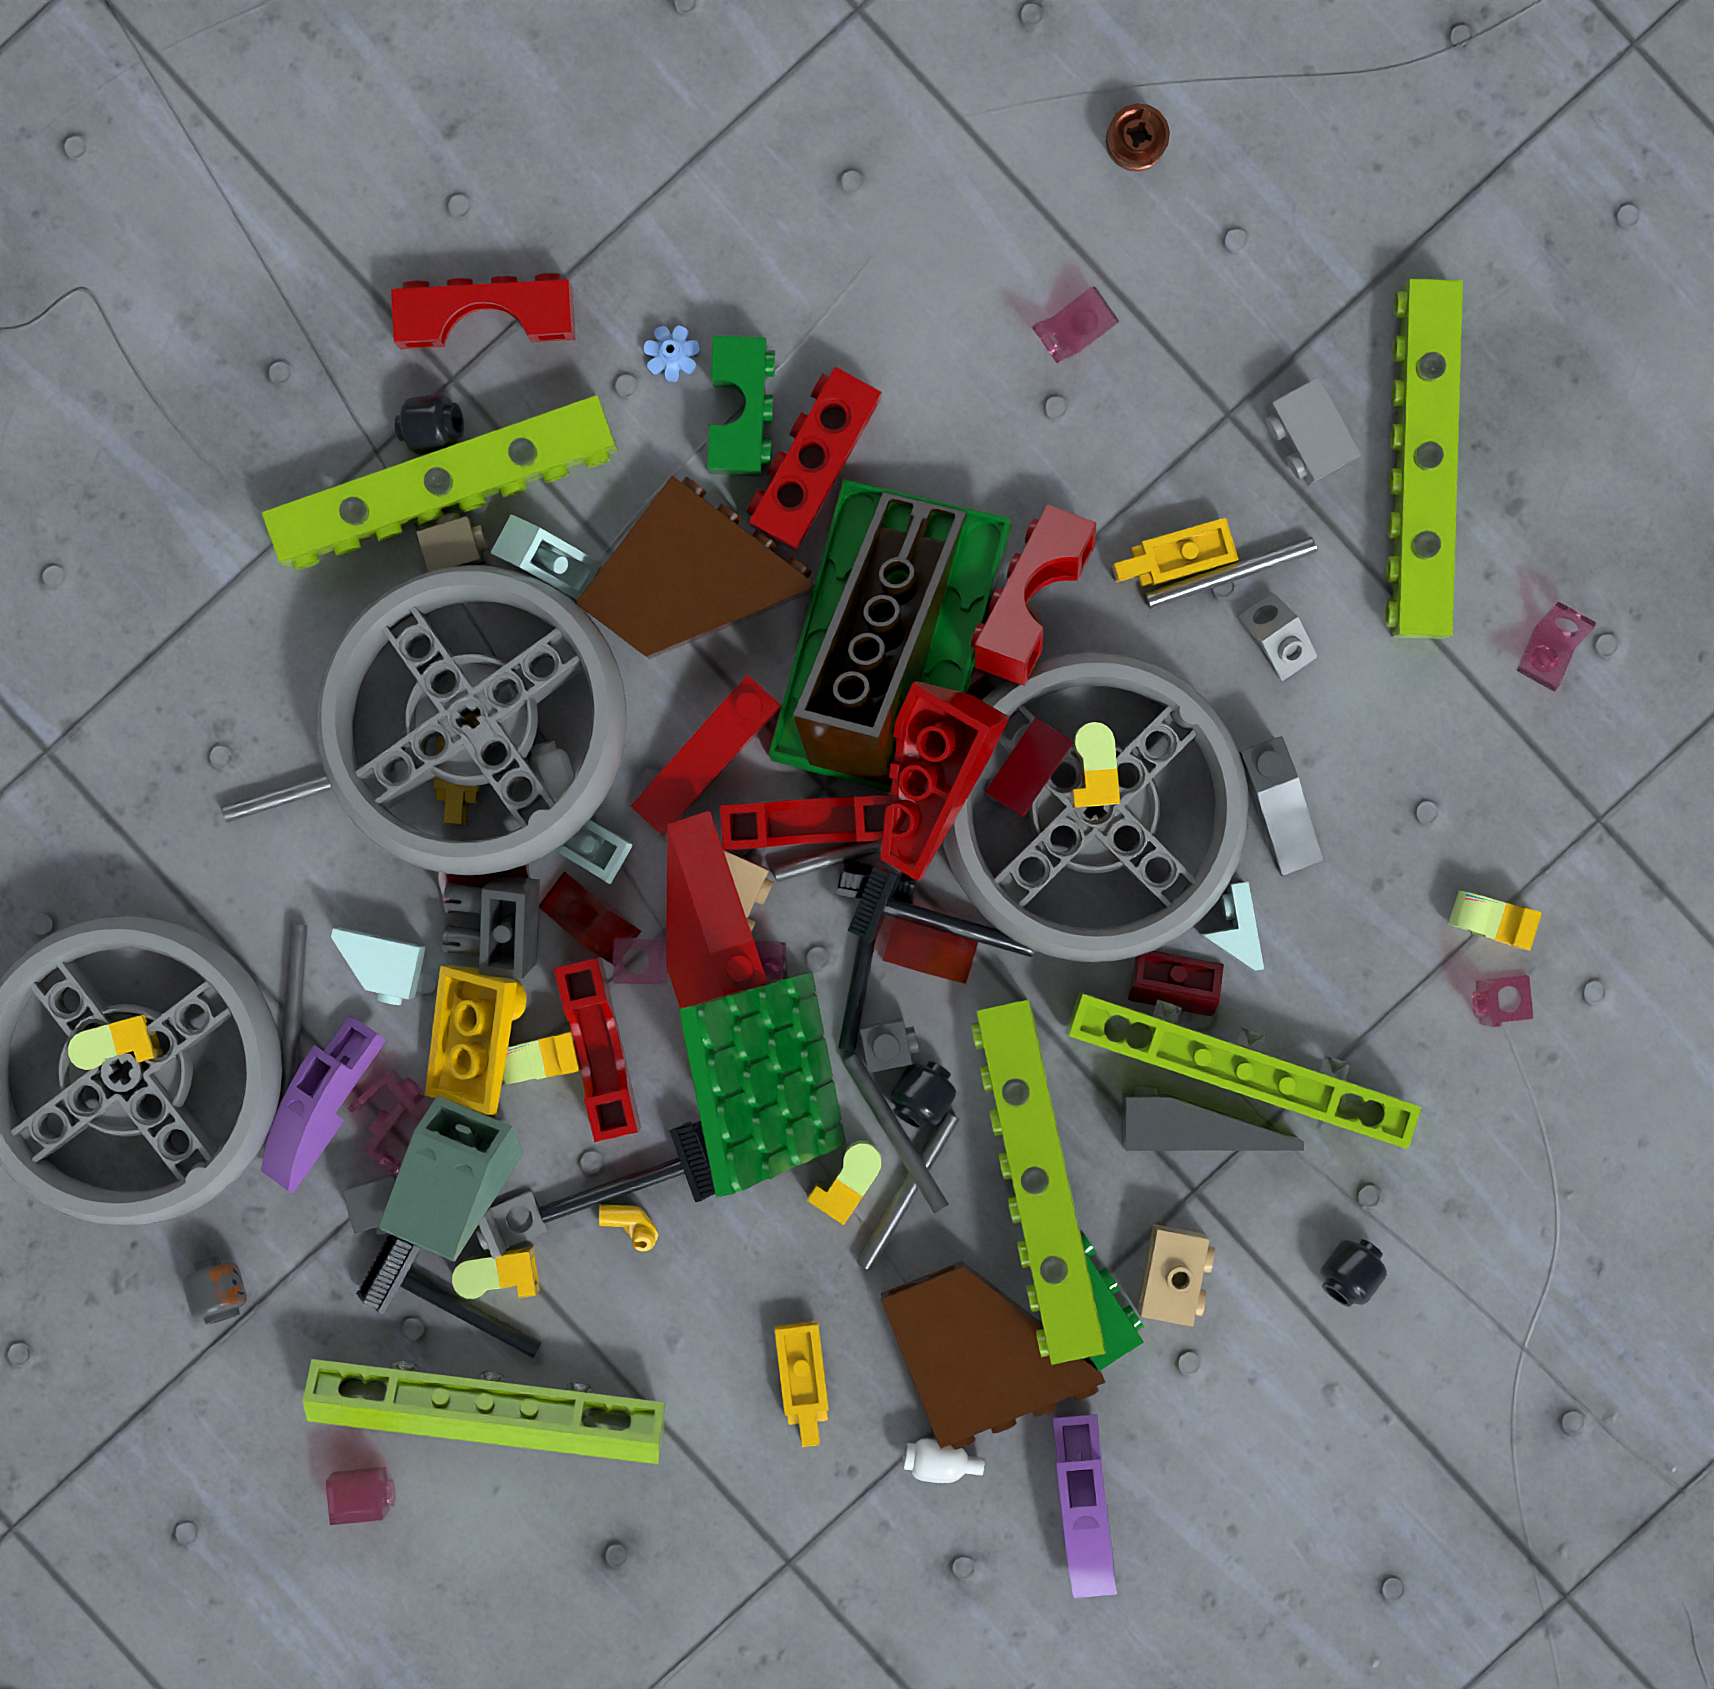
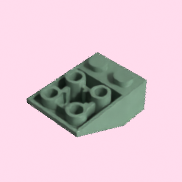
(449, 1177)

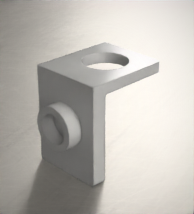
(1281, 638)
(495, 1232)

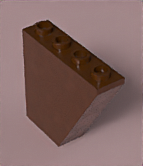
(688, 574)
(977, 1355)

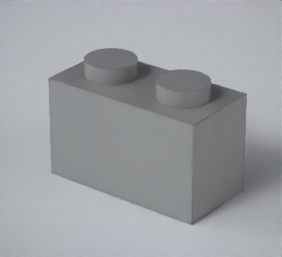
(1311, 432)

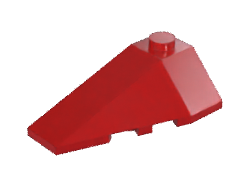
(936, 763)
(706, 927)

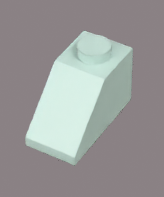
(545, 557)
(382, 963)

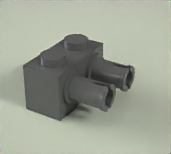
(507, 928)

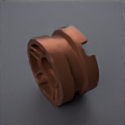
(1119, 142)

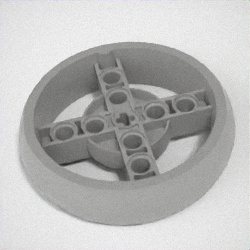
(399, 618)
(1183, 896)
(201, 1170)

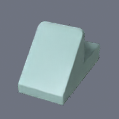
(597, 850)
(1242, 939)

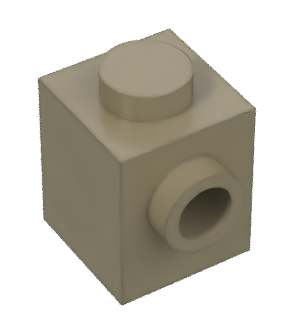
(452, 542)

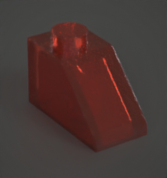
(587, 916)
(929, 951)

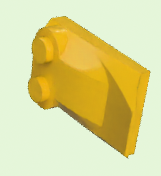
(472, 1036)

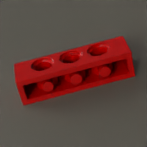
(858, 404)

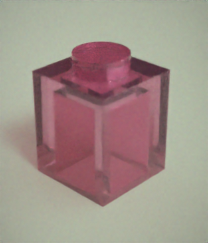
(359, 1495)

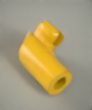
(634, 1222)

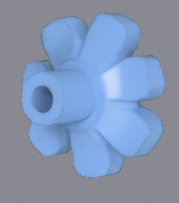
(674, 361)

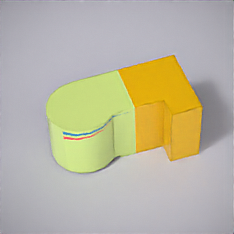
(1097, 753)
(1495, 920)
(93, 1046)
(541, 1058)
(851, 1182)
(483, 1273)

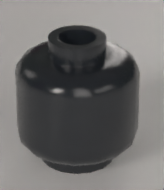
(429, 423)
(923, 1095)
(1353, 1272)

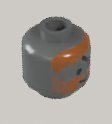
(214, 1290)

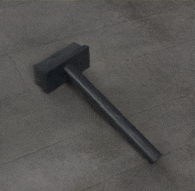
(852, 884)
(878, 902)
(691, 1161)
(392, 1272)

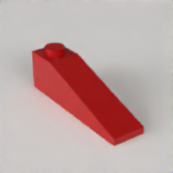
(706, 754)

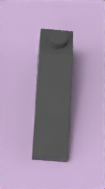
(1173, 1124)

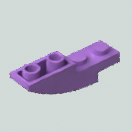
(308, 1109)
(1084, 1506)

